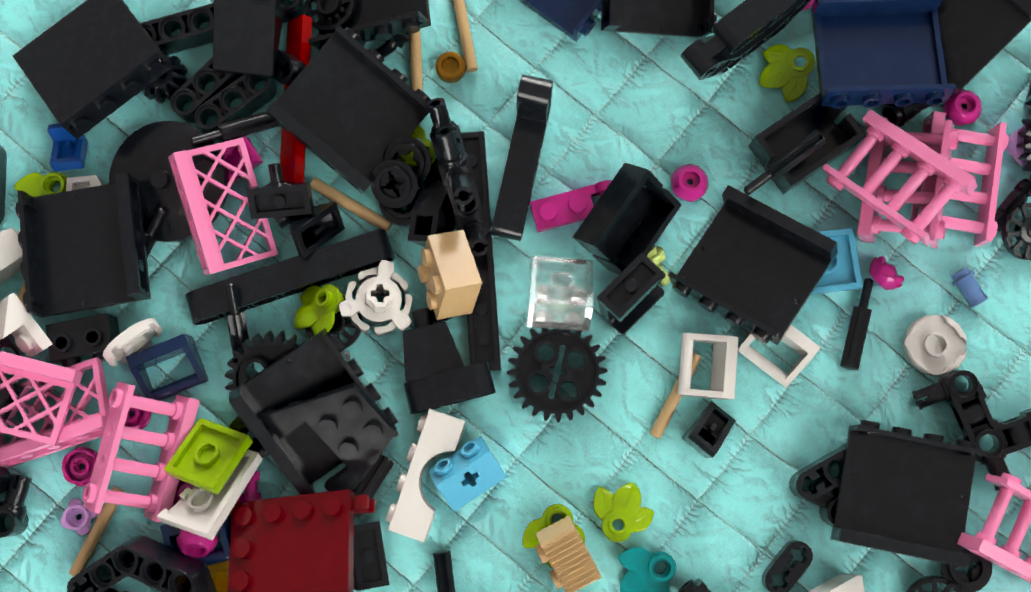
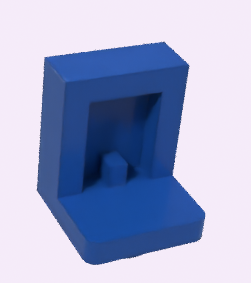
(67, 151)

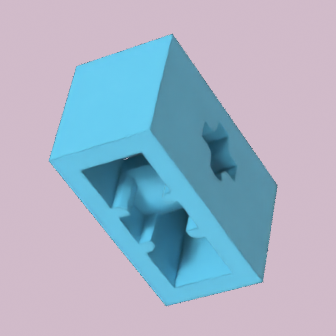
(467, 473)

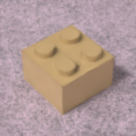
(449, 274)

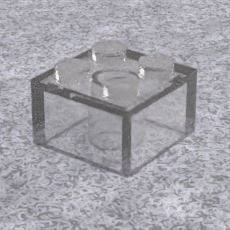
(560, 293)

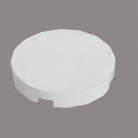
(132, 341)
(935, 345)

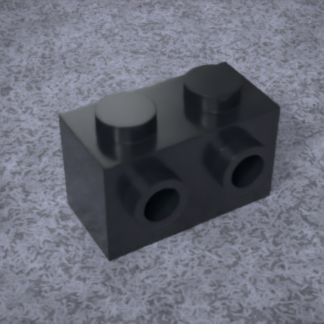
(81, 338)

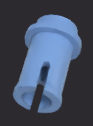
(969, 287)

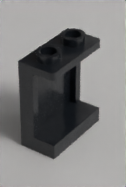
(631, 294)

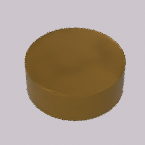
(450, 67)

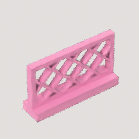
(196, 206)
(43, 372)
(74, 431)

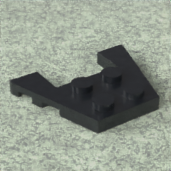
(346, 423)

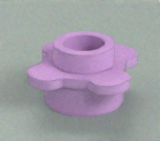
(70, 519)

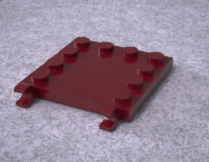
(295, 542)

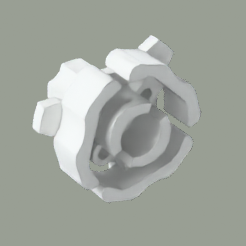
(378, 281)

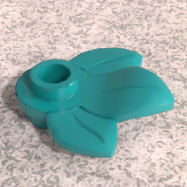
(641, 572)

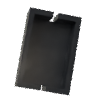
(795, 127)
(627, 218)

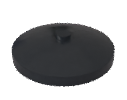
(146, 159)

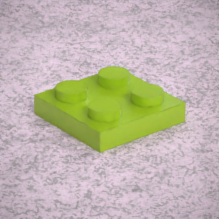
(208, 455)

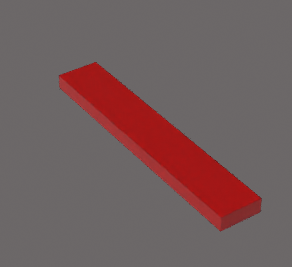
(292, 151)

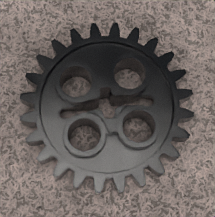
(259, 350)
(584, 378)

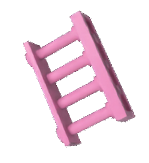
(996, 142)
(903, 146)
(869, 220)
(163, 490)
(984, 542)

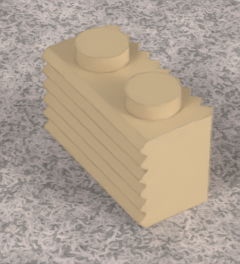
(568, 556)

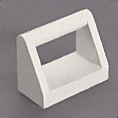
(795, 340)
(722, 370)

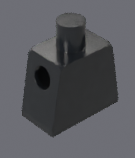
(429, 348)

